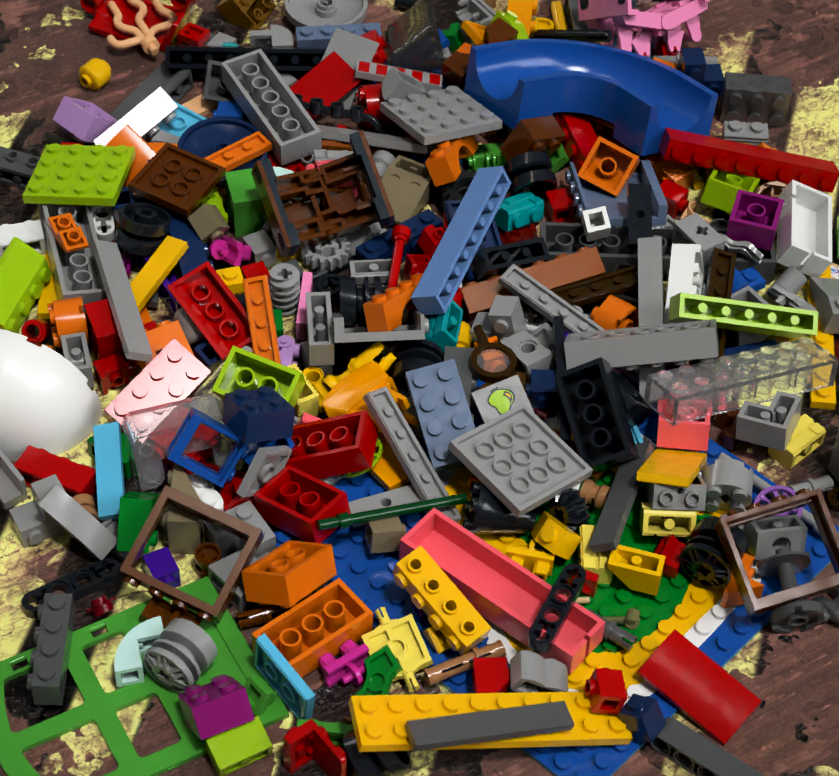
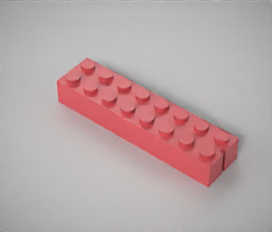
(502, 588)

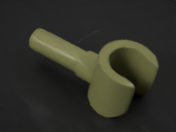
(630, 620)

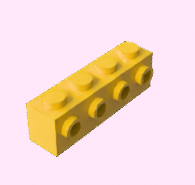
(441, 601)

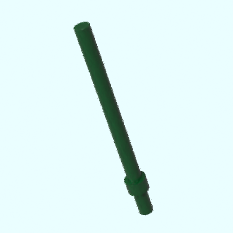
(345, 520)

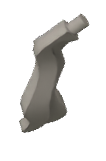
(745, 248)

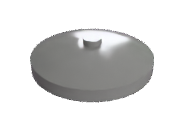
(325, 12)

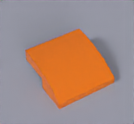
(144, 151)

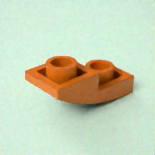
(67, 233)

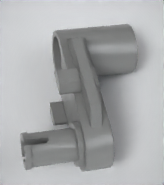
(786, 287)

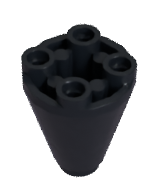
(490, 516)

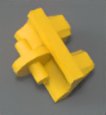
(532, 559)

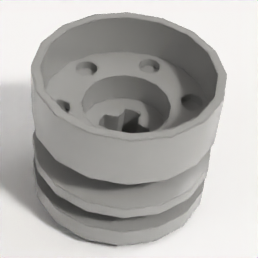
(180, 655)

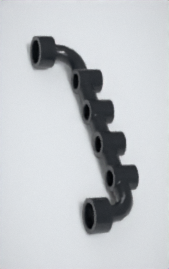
(337, 111)

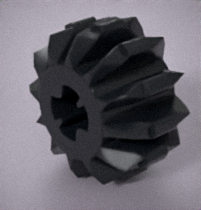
(569, 509)

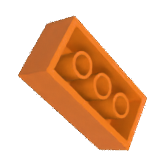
(318, 626)

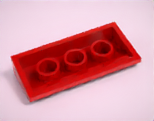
(222, 316)
(699, 687)

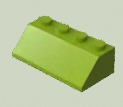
(21, 283)

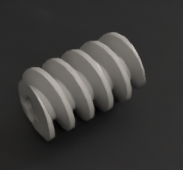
(285, 288)

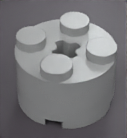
(727, 485)

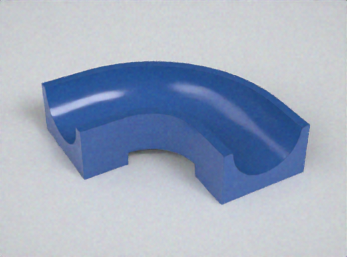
(561, 75)

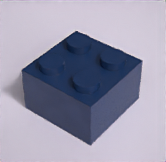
(258, 415)

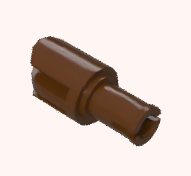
(259, 615)

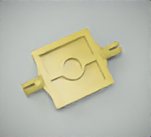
(404, 641)

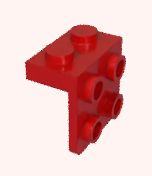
(309, 743)

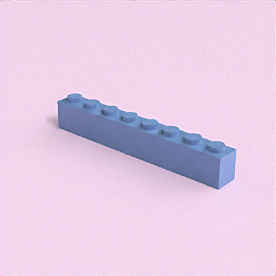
(461, 241)

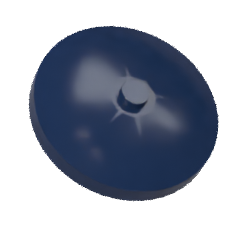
(215, 134)

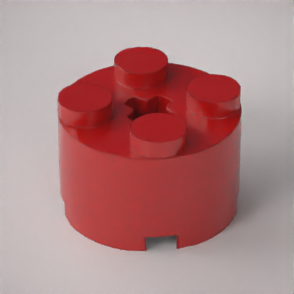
(370, 97)

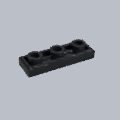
(638, 205)

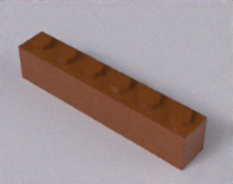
(552, 274)

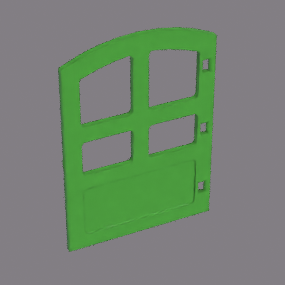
(100, 708)

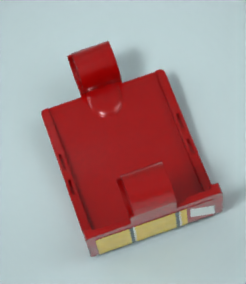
(104, 24)

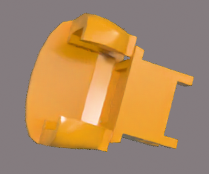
(348, 394)

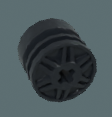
(353, 297)
(411, 356)
(704, 555)

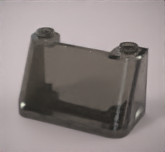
(416, 38)

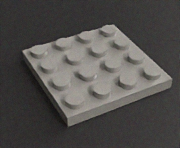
(440, 115)
(520, 459)

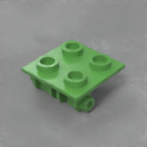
(485, 156)

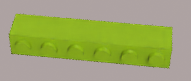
(744, 315)

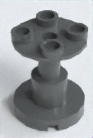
(796, 614)

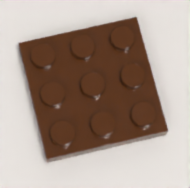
(177, 179)

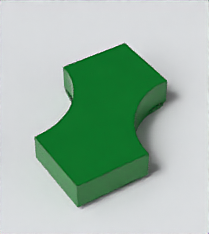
(381, 671)

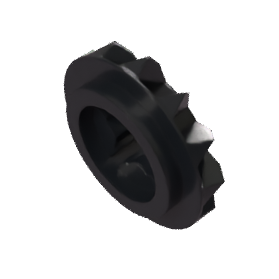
(322, 284)

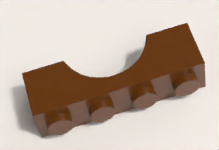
(455, 67)

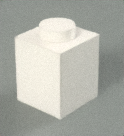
(596, 223)

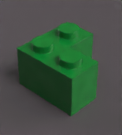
(132, 516)

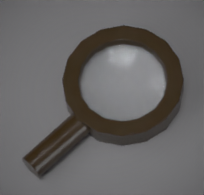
(492, 360)

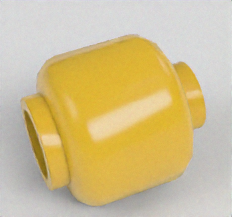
(94, 74)

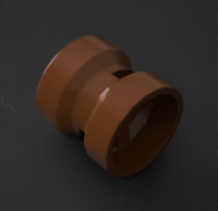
(204, 556)

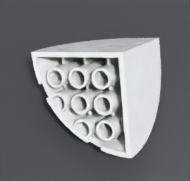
(42, 399)

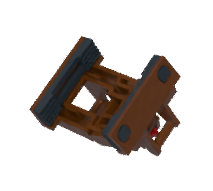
(304, 223)

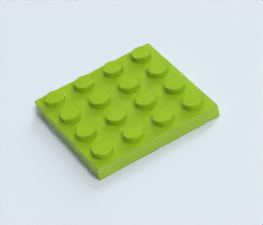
(79, 175)

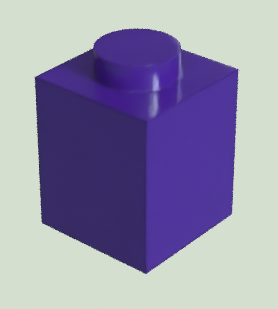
(162, 566)

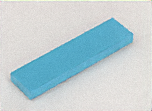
(108, 469)

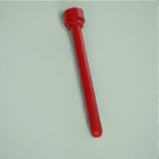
(400, 237)

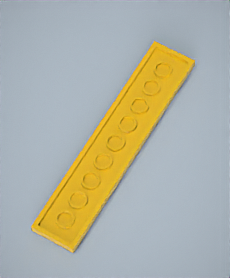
(382, 718)

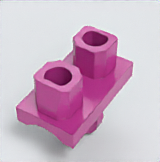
(230, 250)
(346, 668)

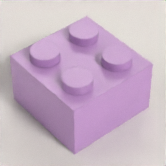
(82, 119)

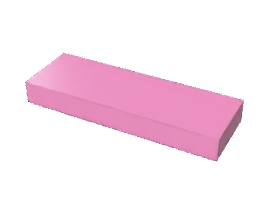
(306, 286)

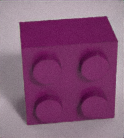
(754, 219)
(215, 706)

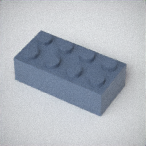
(440, 411)

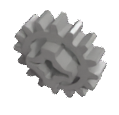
(327, 253)

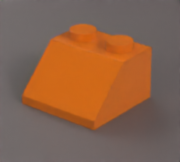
(609, 166)

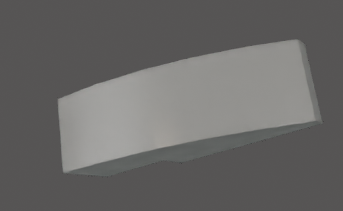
(77, 522)

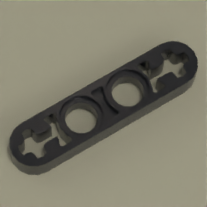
(69, 584)
(557, 607)

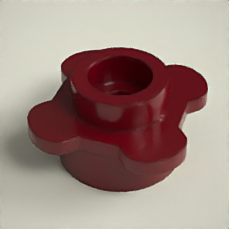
(101, 606)

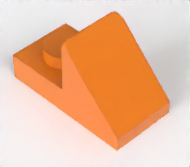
(731, 594)

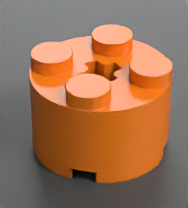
(615, 314)
(67, 317)

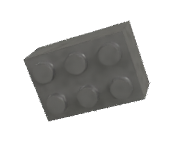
(755, 98)

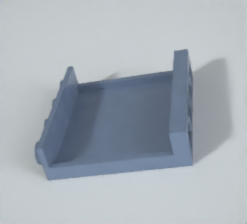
(588, 196)

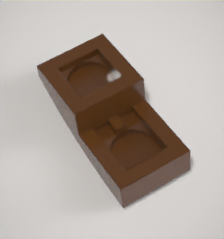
(167, 612)

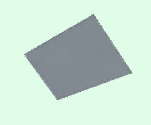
(350, 49)

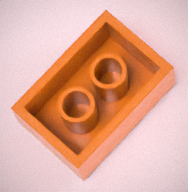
(289, 573)

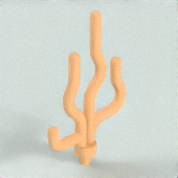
(143, 35)

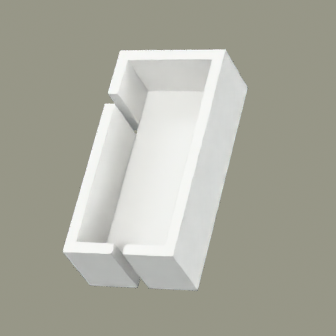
(805, 229)

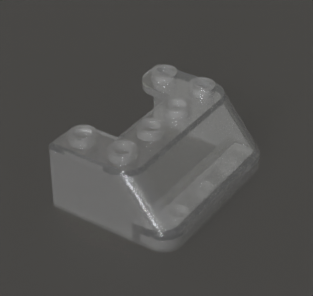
(153, 429)

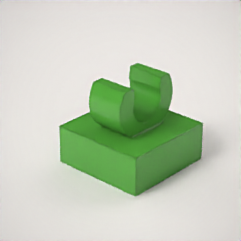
(259, 694)

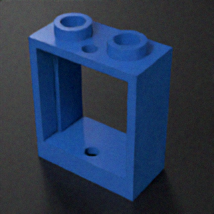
(184, 435)

